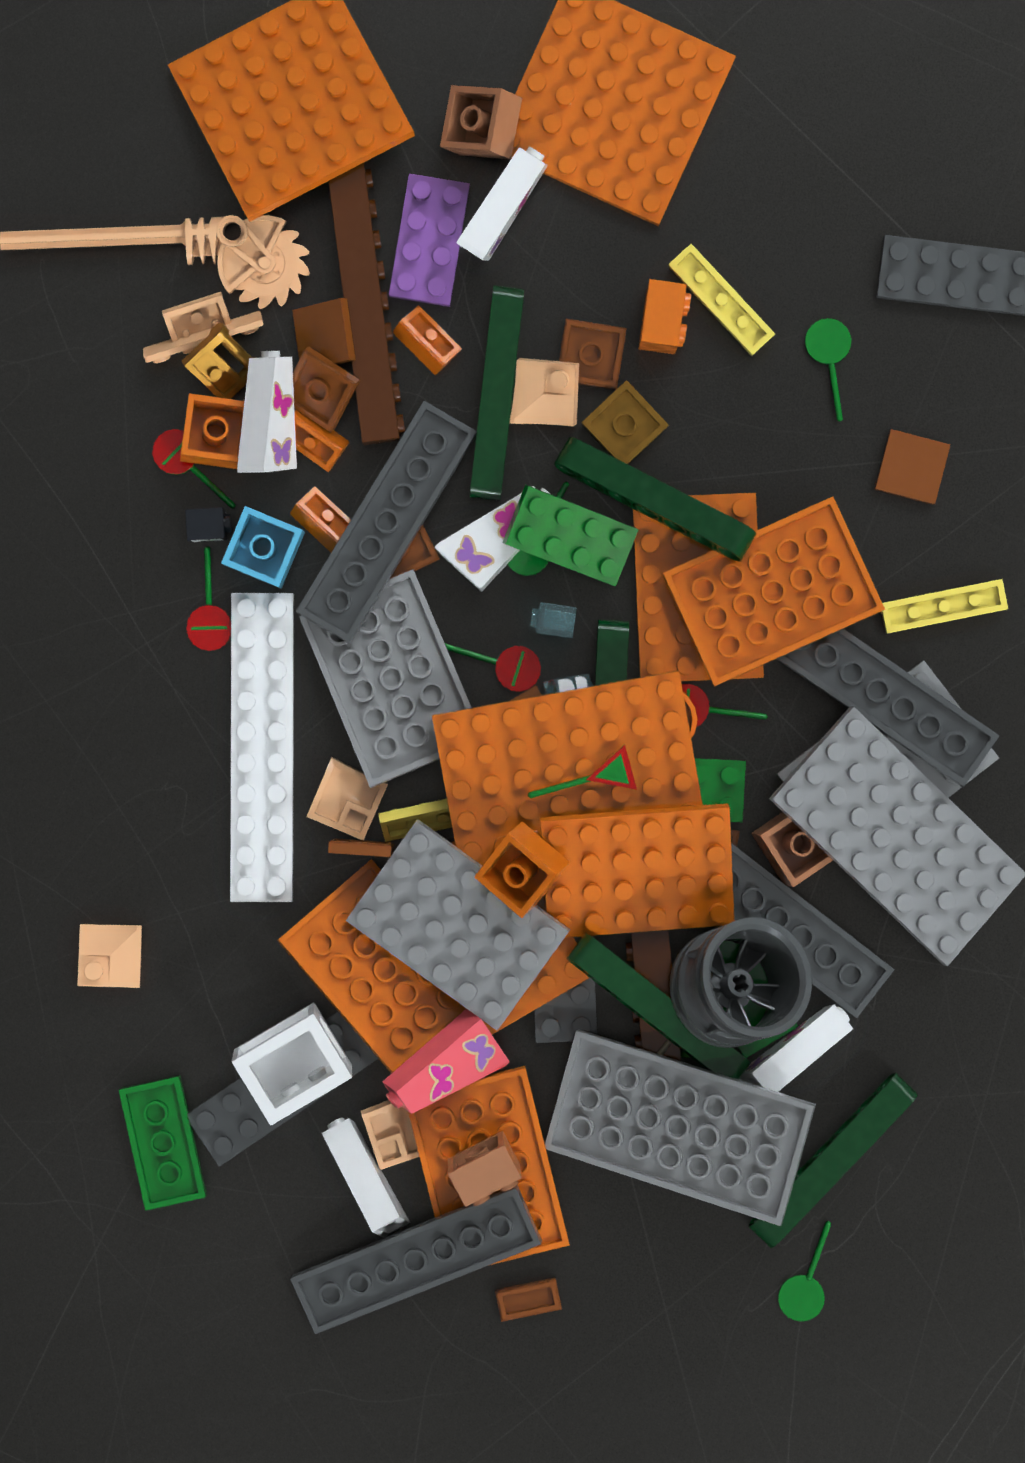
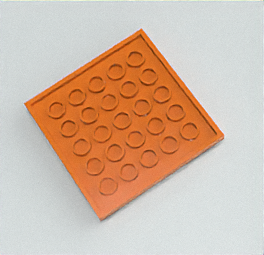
(290, 102)
(618, 102)

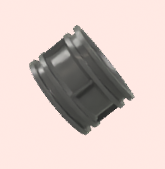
(700, 997)

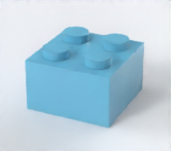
(263, 547)

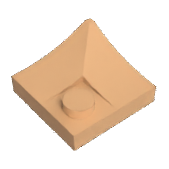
(545, 392)
(346, 799)
(109, 955)
(390, 1134)

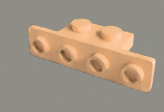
(192, 323)

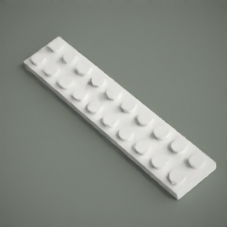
(262, 747)

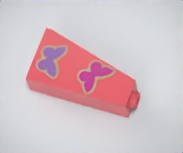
(446, 1064)

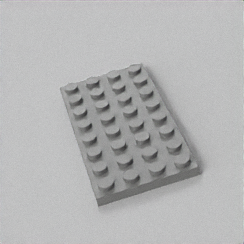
(898, 836)
(679, 1126)

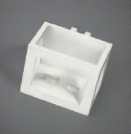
(292, 1063)

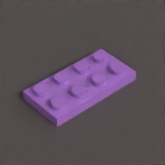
(427, 240)

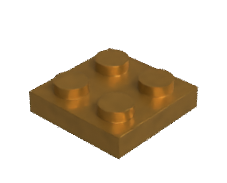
(625, 423)

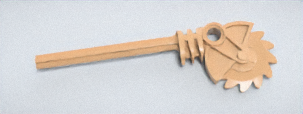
(259, 261)

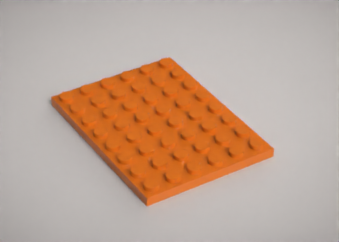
(531, 743)

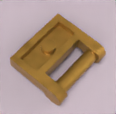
(213, 369)

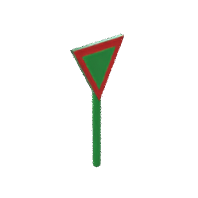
(614, 771)

